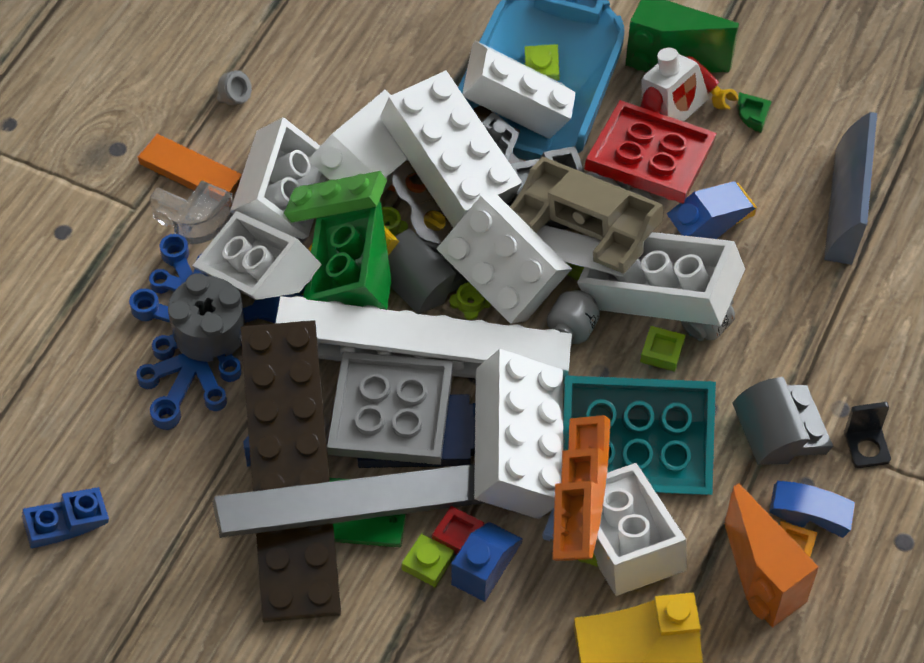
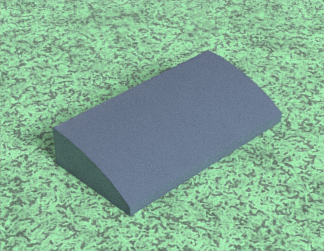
(850, 190)

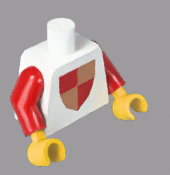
(681, 86)

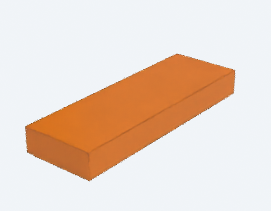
(186, 165)

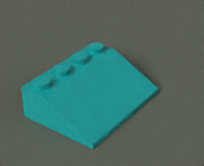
(652, 423)

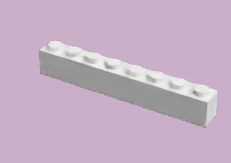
(415, 335)

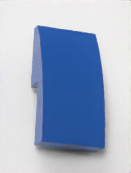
(805, 503)
(69, 518)

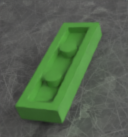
(335, 196)

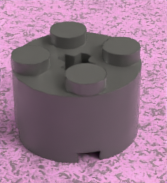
(206, 317)

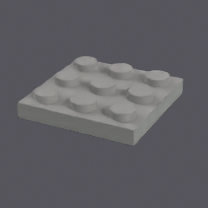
(390, 408)

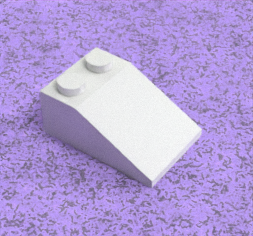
(360, 146)
(636, 534)

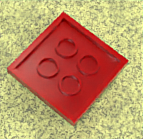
(650, 151)

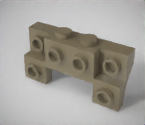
(591, 207)

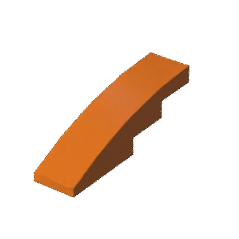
(581, 489)

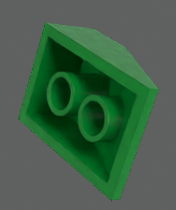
(688, 30)
(352, 259)

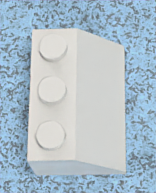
(517, 91)
(271, 173)
(258, 259)

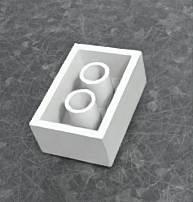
(503, 258)

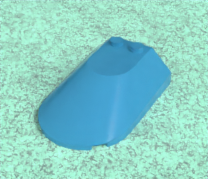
(588, 47)

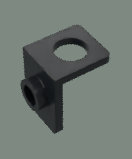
(866, 424)

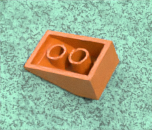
(769, 562)

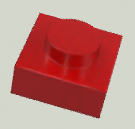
(455, 528)

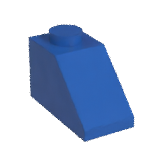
(711, 211)
(483, 560)

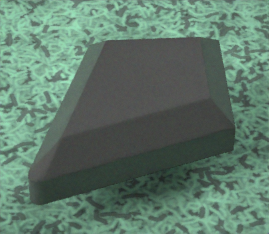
(502, 133)

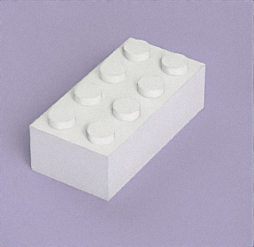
(448, 146)
(672, 280)
(518, 433)

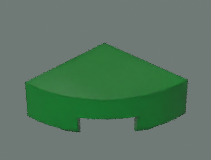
(753, 111)

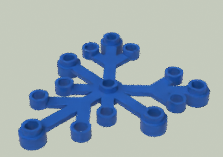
(263, 309)

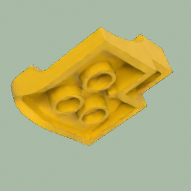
(647, 633)

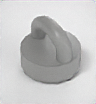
(234, 88)

